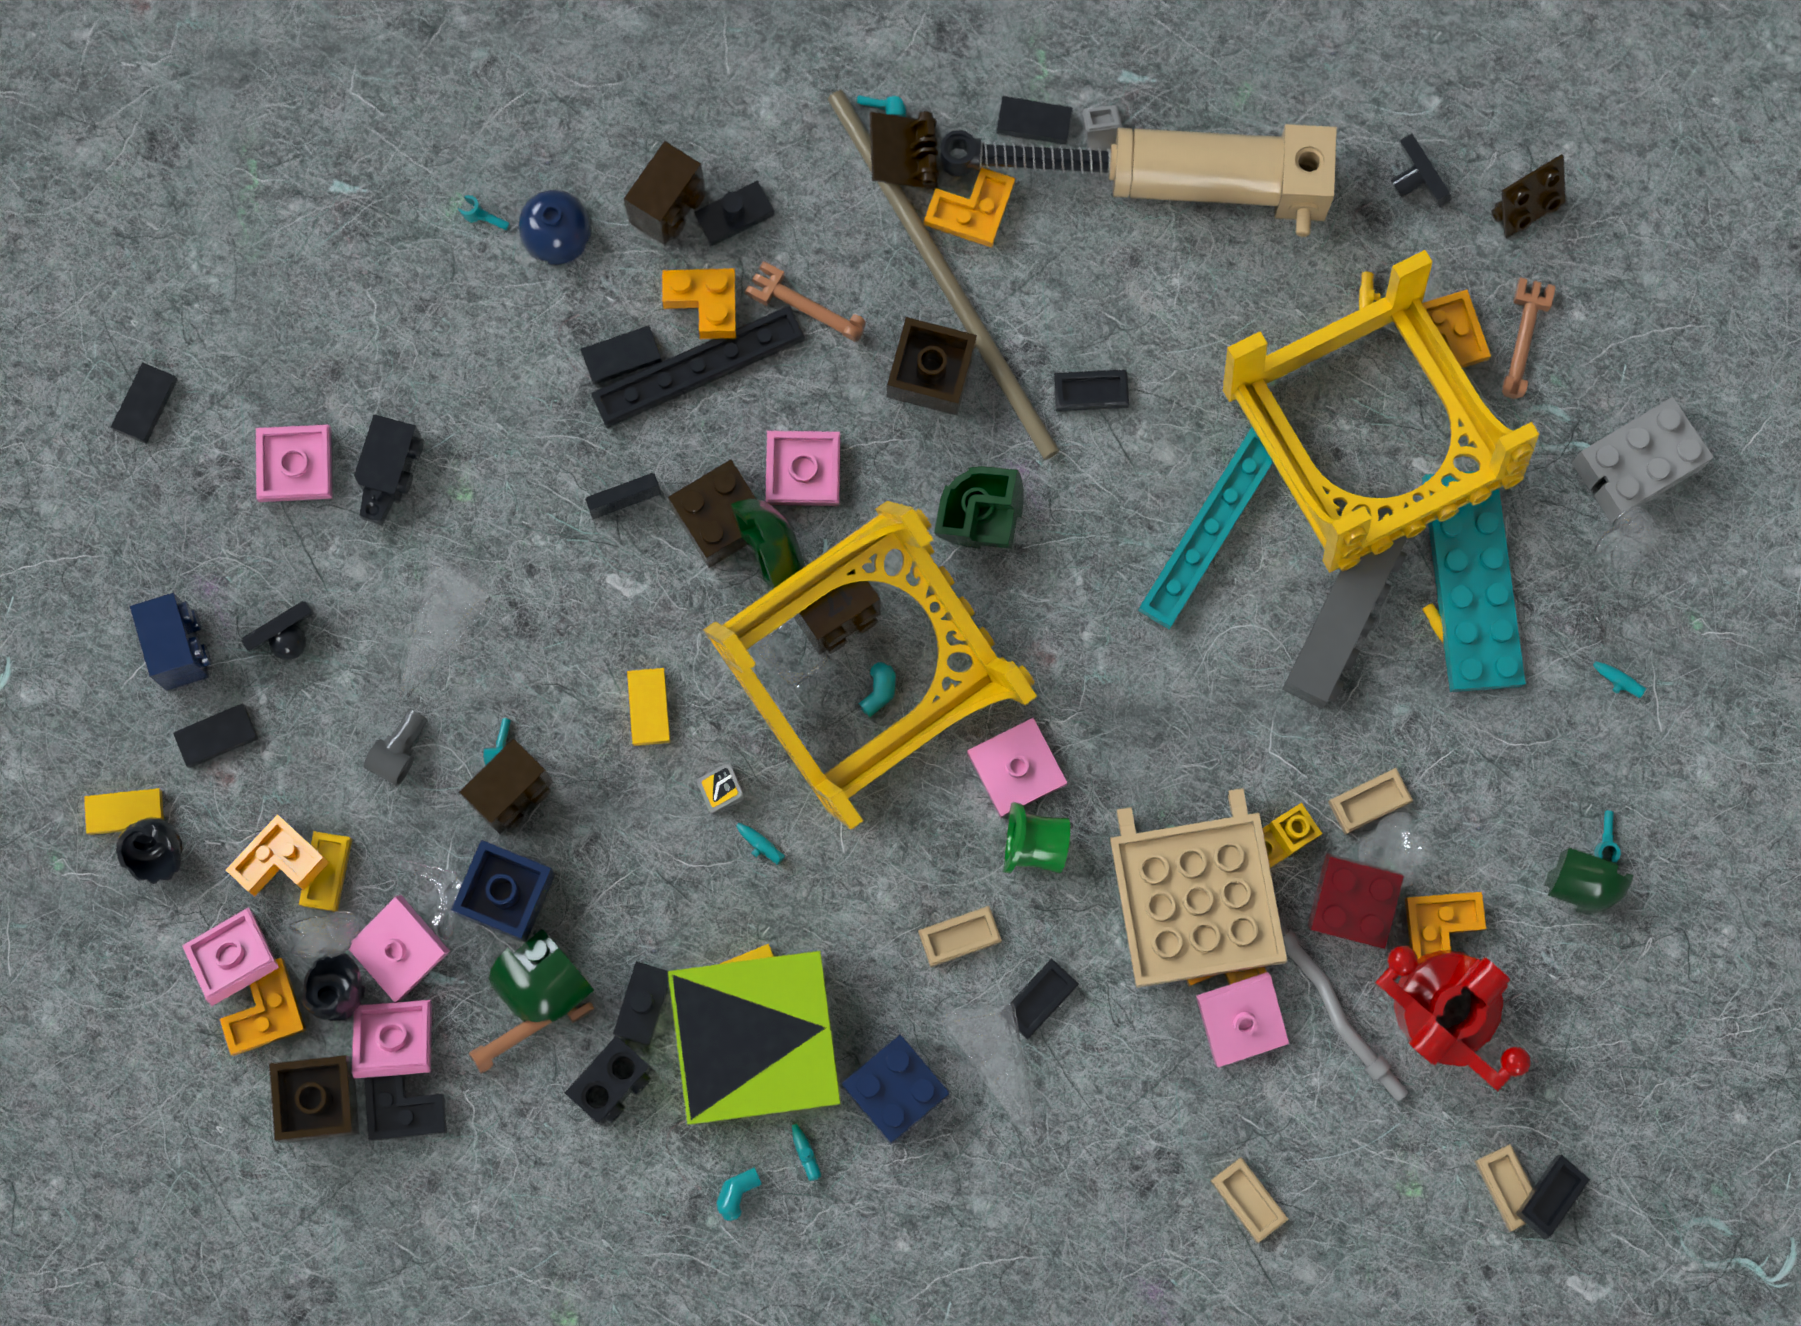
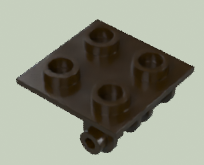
(904, 150)
(1532, 197)

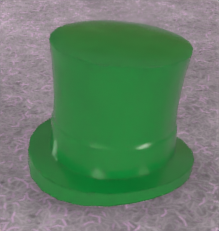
(1036, 841)

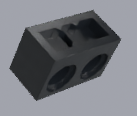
(601, 1074)

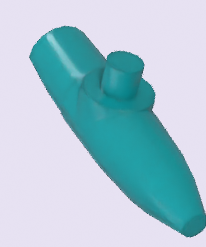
(1619, 679)
(760, 844)
(805, 1154)

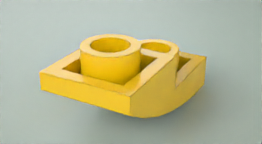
(1289, 834)

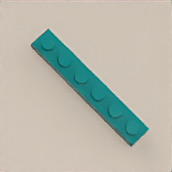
(1207, 532)

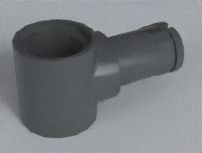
(393, 757)

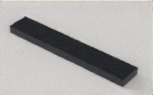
(697, 367)

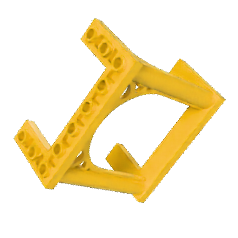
(1345, 538)
(983, 684)

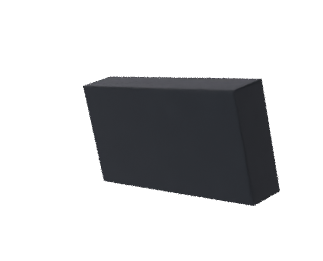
(1034, 120)
(621, 355)
(1091, 390)
(144, 403)
(623, 495)
(215, 735)
(1042, 997)
(1552, 1196)

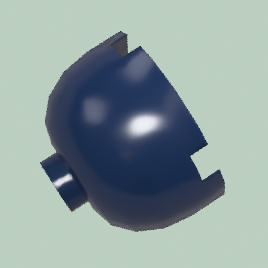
(554, 227)

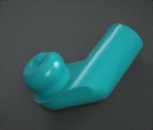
(883, 689)
(732, 1191)

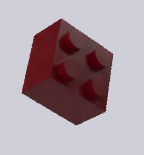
(1355, 900)

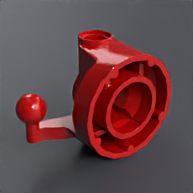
(1422, 995)

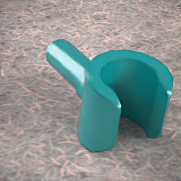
(893, 105)
(479, 213)
(490, 753)
(1607, 838)

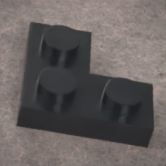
(397, 1116)

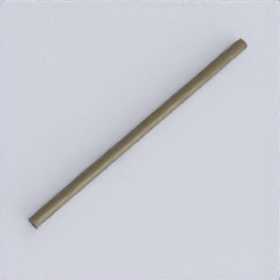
(948, 284)

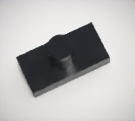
(1420, 174)
(734, 213)
(642, 1003)

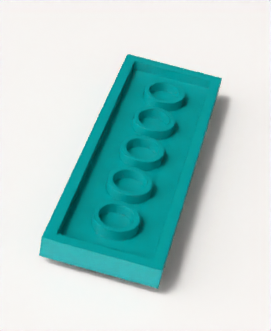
(1476, 597)

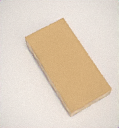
(1370, 801)
(959, 936)
(1505, 1183)
(1249, 1200)

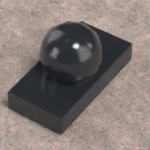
(283, 635)

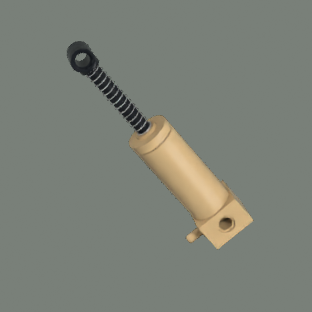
(1275, 171)

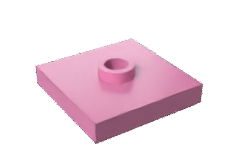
(293, 463)
(803, 468)
(1017, 767)
(398, 948)
(230, 956)
(1242, 1019)
(392, 1039)

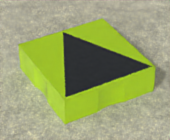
(754, 1037)

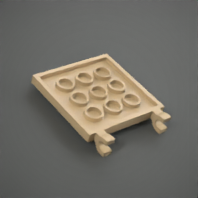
(1197, 897)

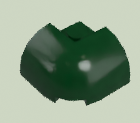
(981, 508)
(771, 540)
(1587, 882)
(538, 980)

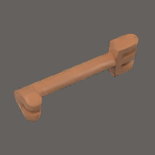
(772, 287)
(1514, 385)
(483, 1056)

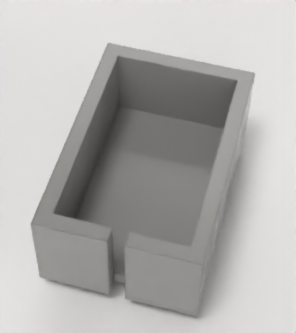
(1642, 459)

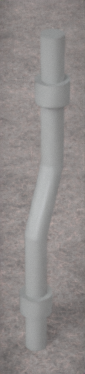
(1376, 1066)

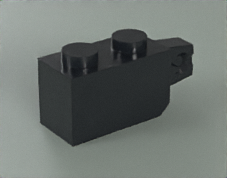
(386, 465)

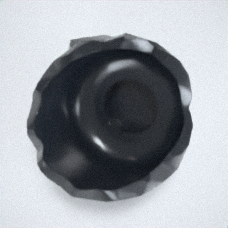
(150, 850)
(333, 988)

